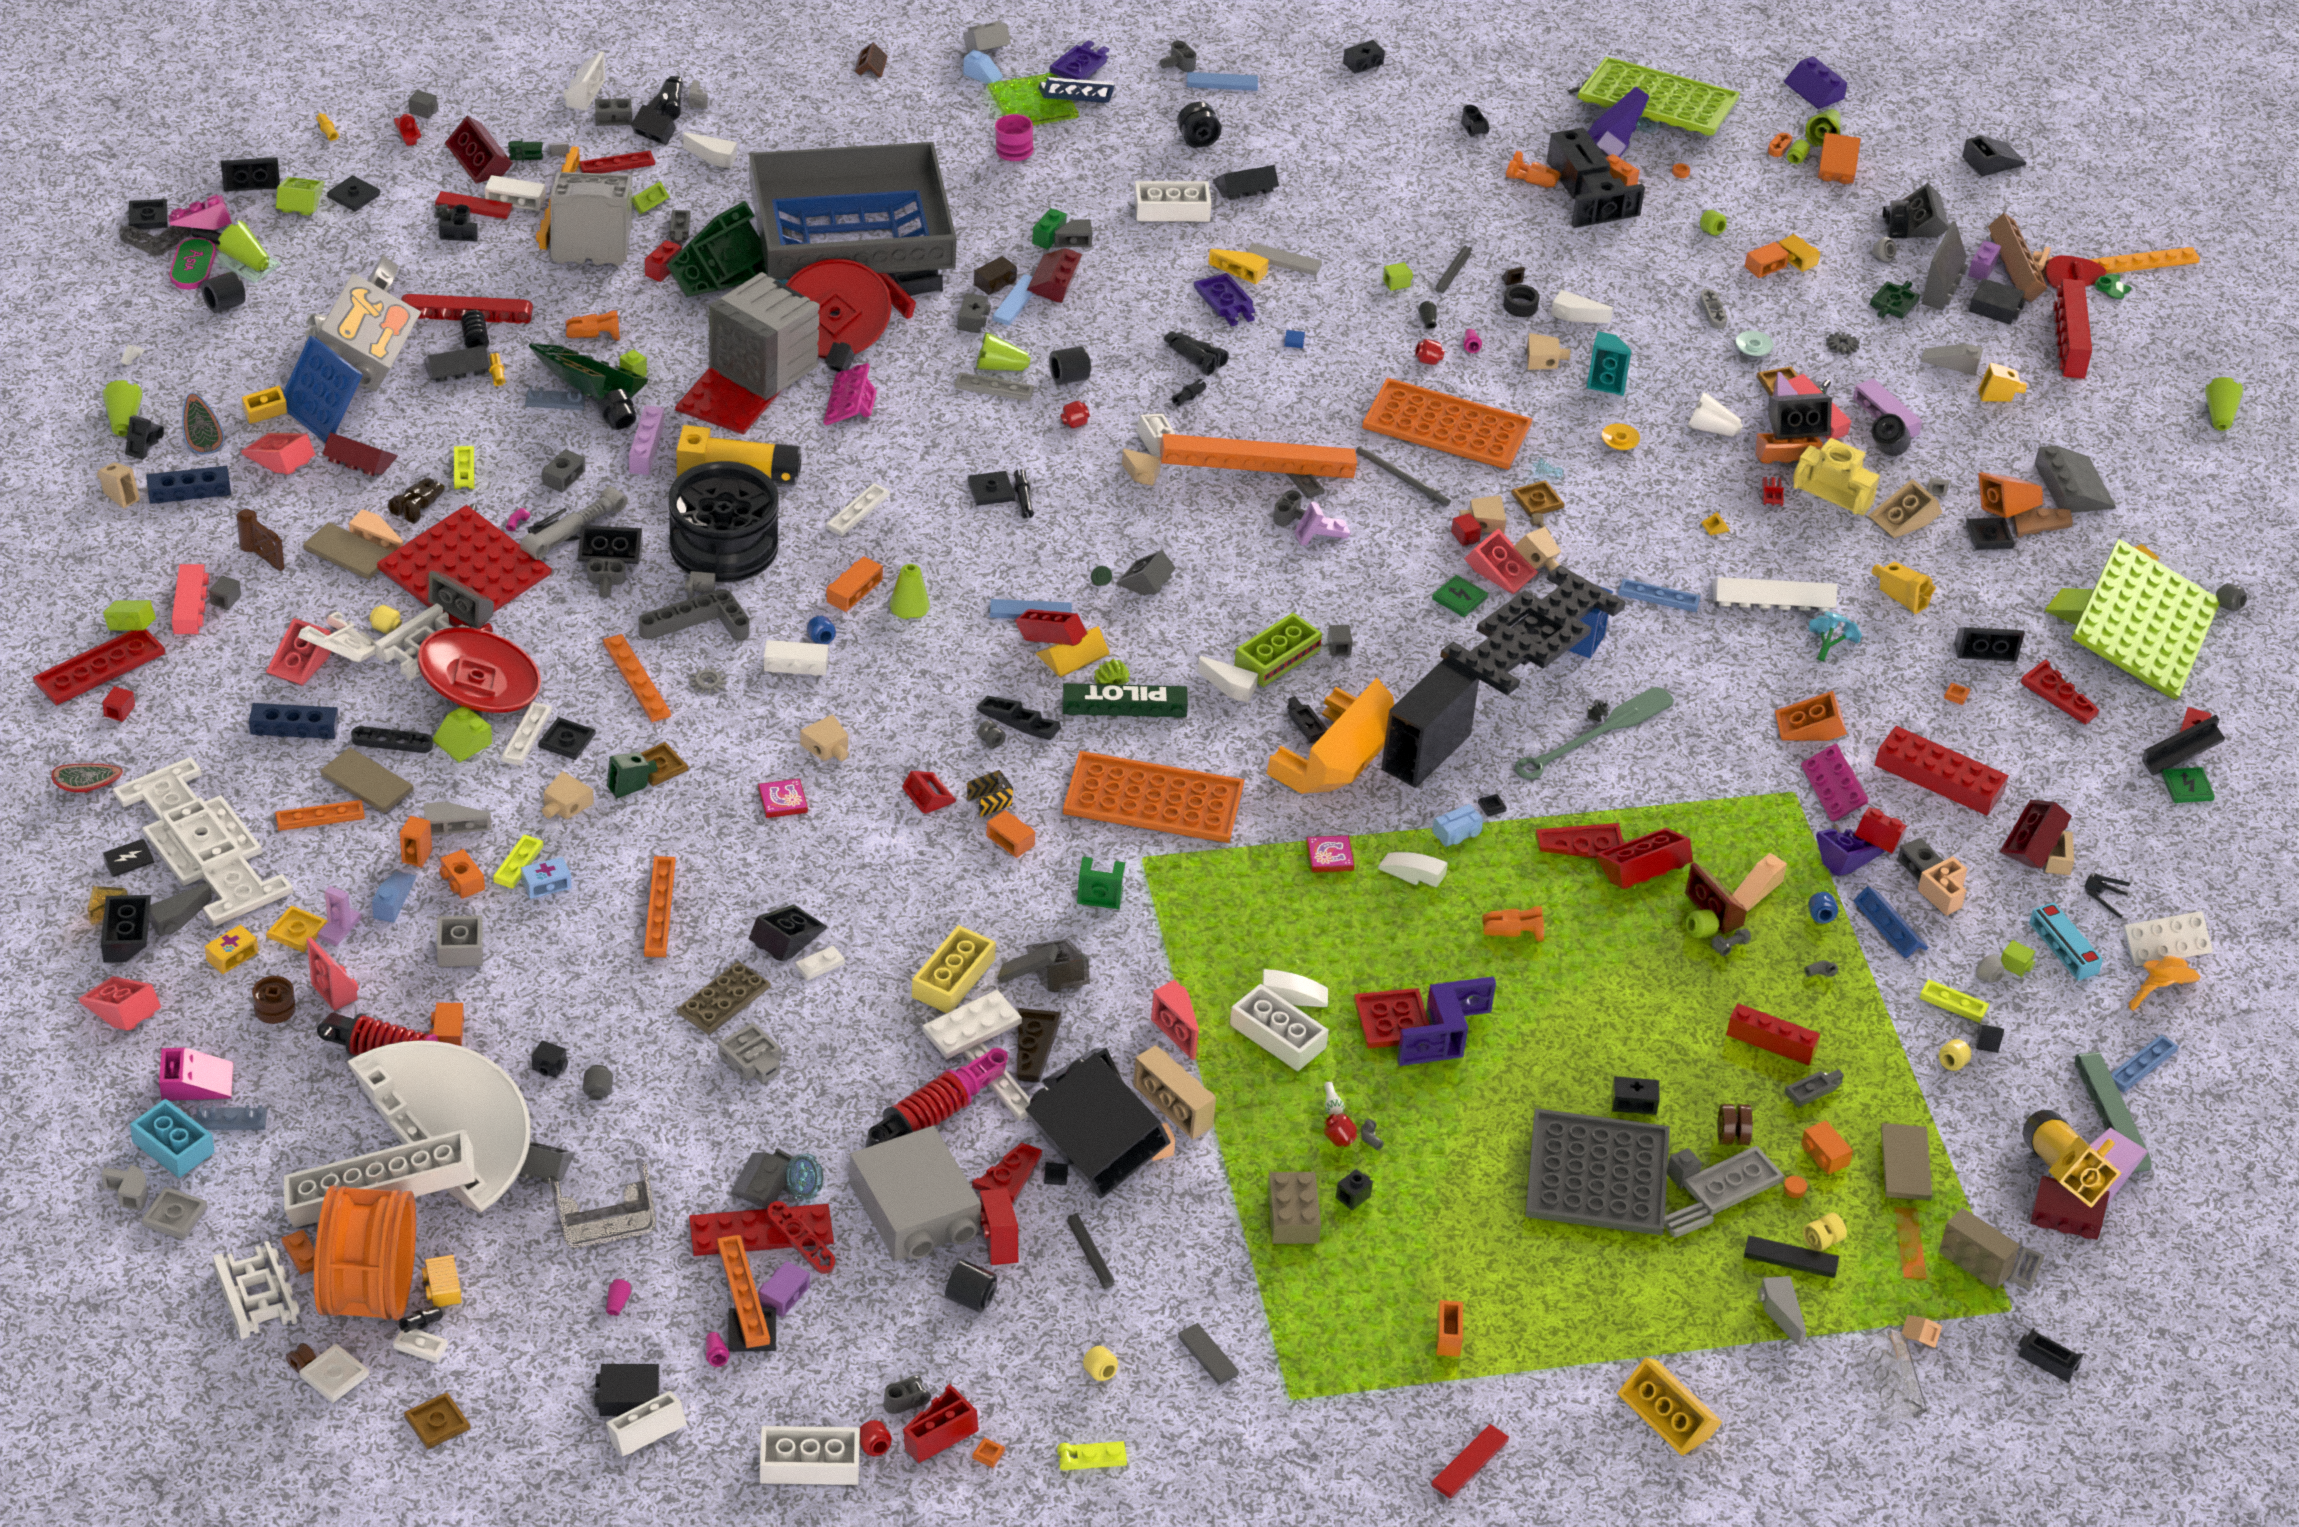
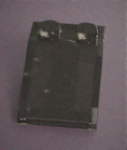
(1068, 969)

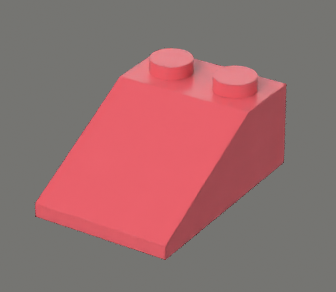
(281, 451)
(1501, 562)
(297, 658)
(330, 978)
(122, 1002)
(1175, 1016)

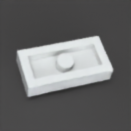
(820, 963)
(421, 1345)

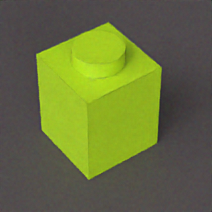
(1397, 276)
(634, 362)
(2018, 958)

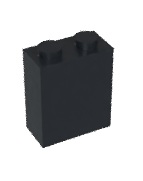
(1997, 301)
(625, 1387)

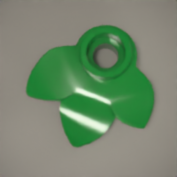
(2111, 286)

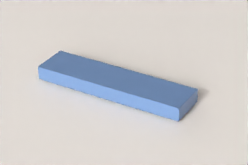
(1222, 81)
(1659, 595)
(1014, 608)
(2143, 1062)

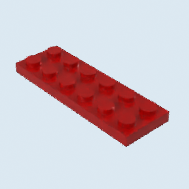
(98, 665)
(756, 1229)

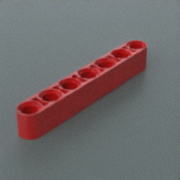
(454, 307)

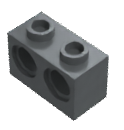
(613, 112)

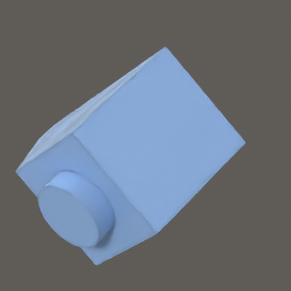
(981, 67)

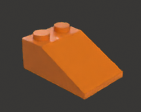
(1812, 719)

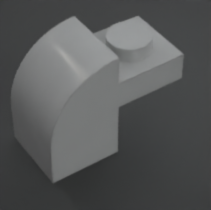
(129, 1184)

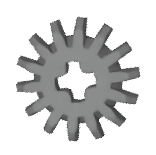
(704, 675)

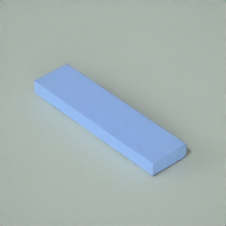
(1014, 302)

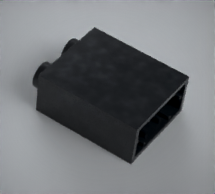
(1429, 723)
(1097, 1124)

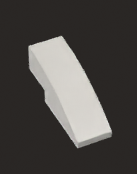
(1414, 867)
(1295, 988)

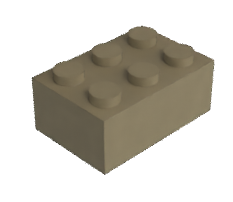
(1293, 1207)
(1979, 1248)

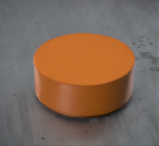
(1681, 170)
(1795, 1187)

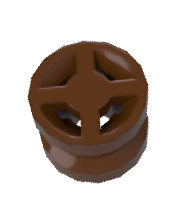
(301, 1357)

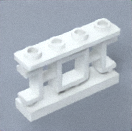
(408, 636)
(237, 1294)

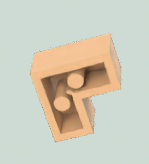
(1944, 885)

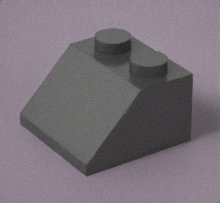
(1148, 574)
(545, 1162)
(761, 1179)

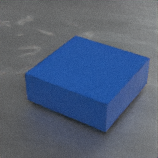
(1294, 339)

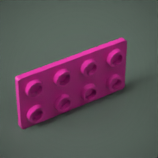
(850, 394)
(1835, 782)

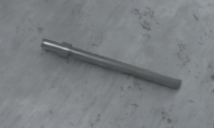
(1432, 493)

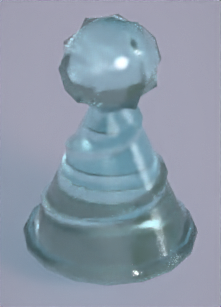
(1545, 468)

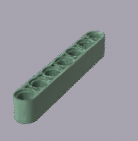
(2109, 1100)

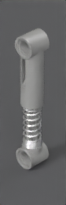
(538, 544)

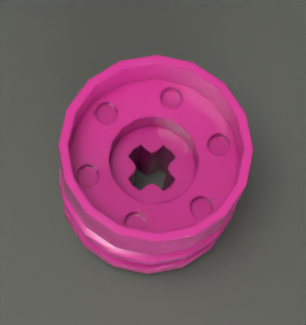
(1014, 137)

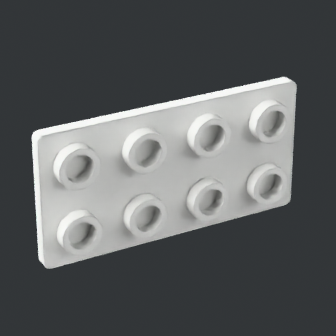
(2169, 936)

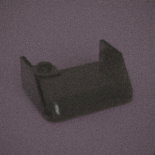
(608, 1223)

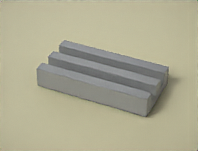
(1684, 1217)
(2021, 1281)

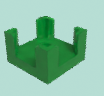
(1100, 887)

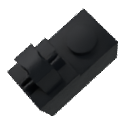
(652, 124)

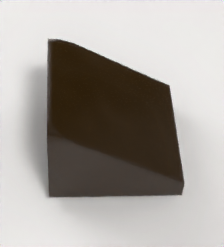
(1513, 276)

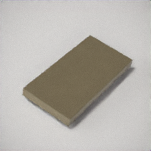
(346, 550)
(366, 780)
(723, 998)
(1906, 1161)

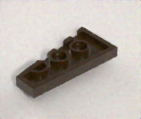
(1035, 1042)

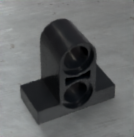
(1897, 218)
(460, 226)
(141, 436)

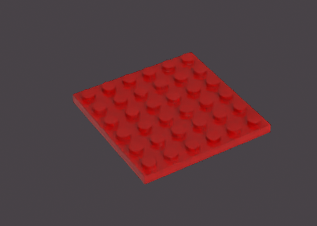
(472, 553)

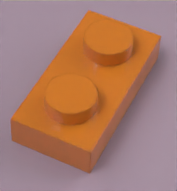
(300, 1251)

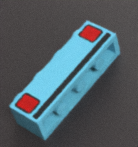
(2066, 941)

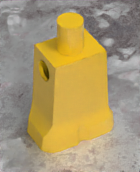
(1905, 585)

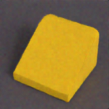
(1715, 524)

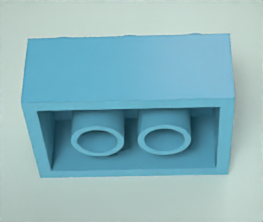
(172, 1138)

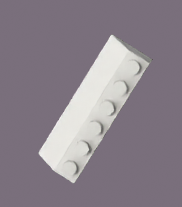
(1774, 593)

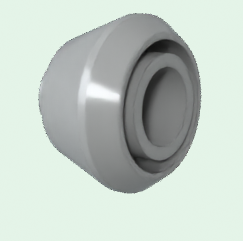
(1885, 249)
(1990, 969)

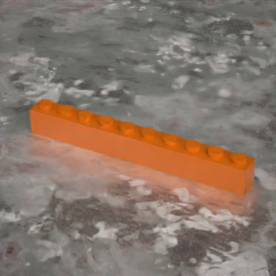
(1258, 456)

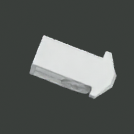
(1150, 430)

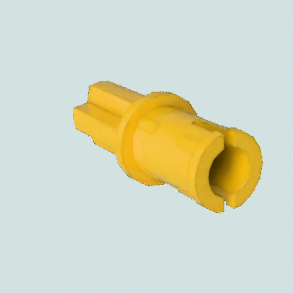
(327, 127)
(497, 370)

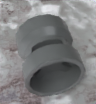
(993, 735)

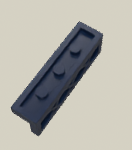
(1077, 90)

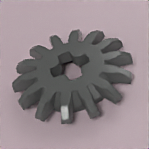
(1834, 341)

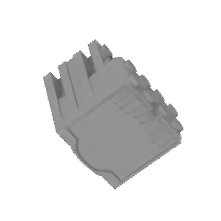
(591, 217)

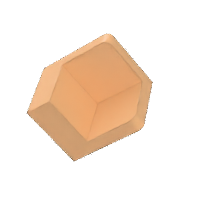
(1922, 1330)

